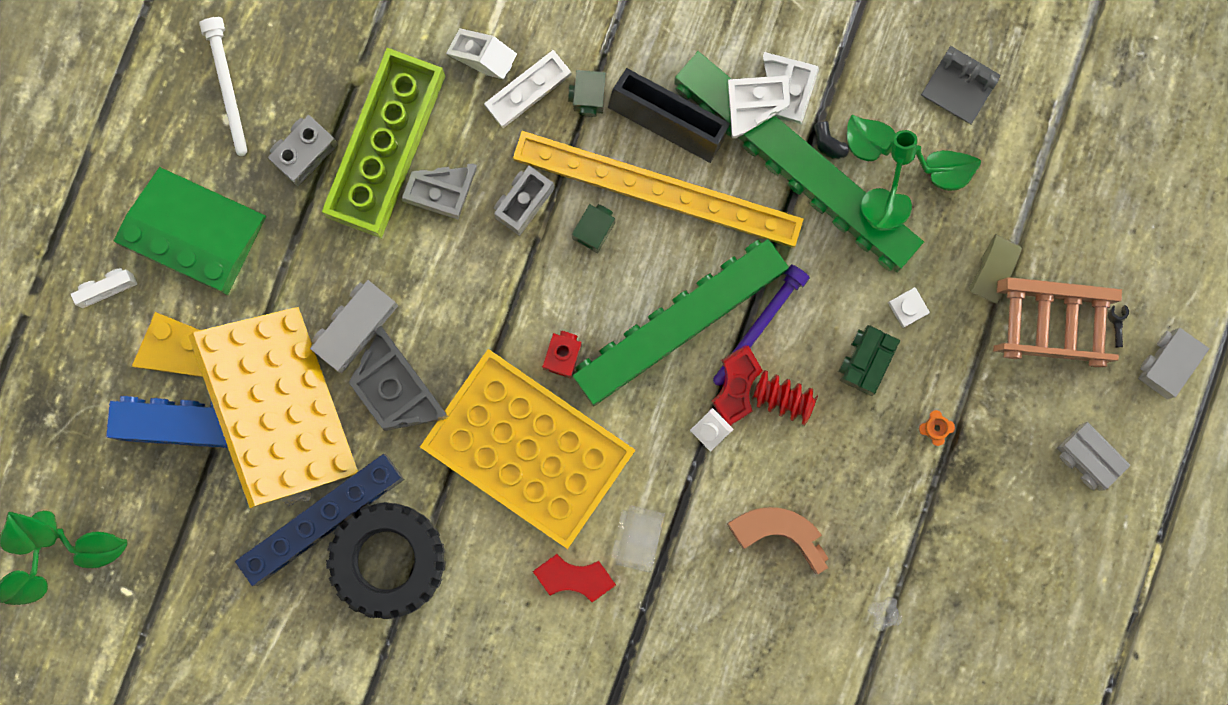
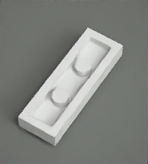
(527, 89)

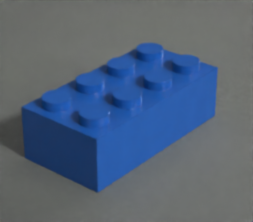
(164, 422)

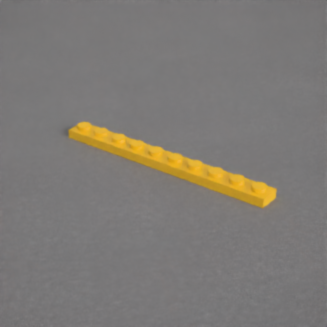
(658, 189)

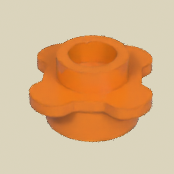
(945, 428)

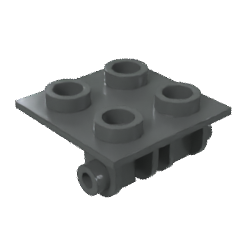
(960, 85)

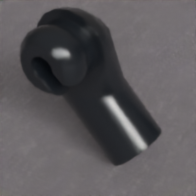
(828, 145)

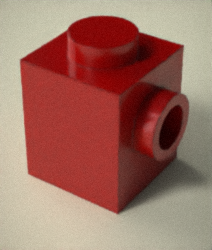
(562, 354)

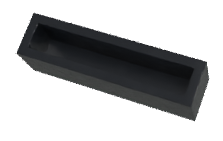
(668, 115)

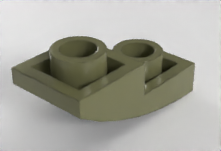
(997, 264)

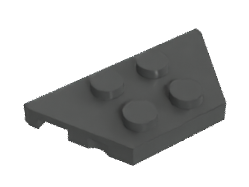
(393, 388)

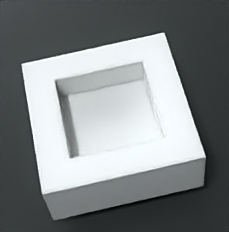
(908, 307)
(711, 429)

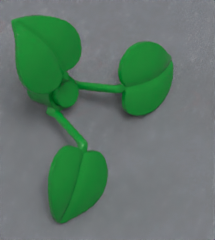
(889, 210)
(27, 534)

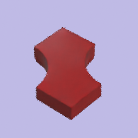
(740, 372)
(588, 580)

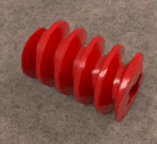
(784, 397)

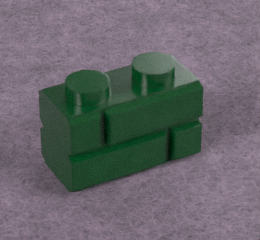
(869, 360)

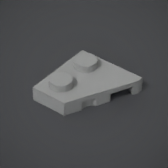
(440, 190)

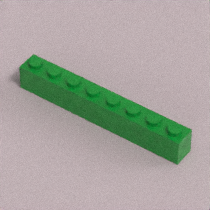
(680, 322)

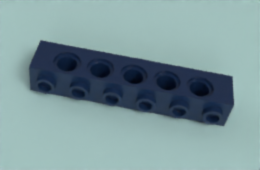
(319, 520)

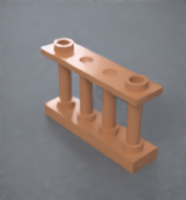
(1073, 297)

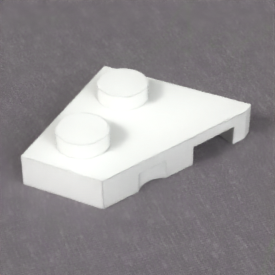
(800, 80)
(756, 101)

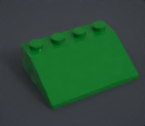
(190, 230)

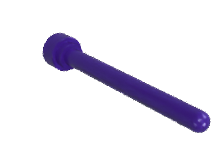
(793, 280)

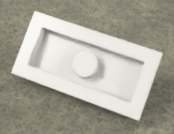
(92, 292)

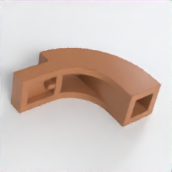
(786, 523)

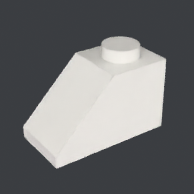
(482, 53)

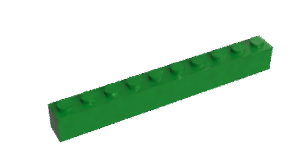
(801, 165)

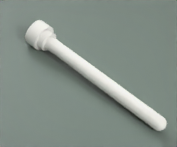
(213, 30)

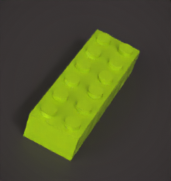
(384, 143)

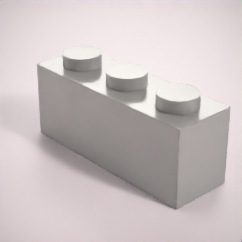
(353, 326)

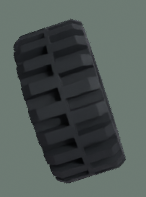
(345, 553)

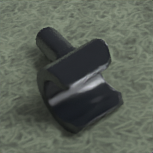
(1118, 324)

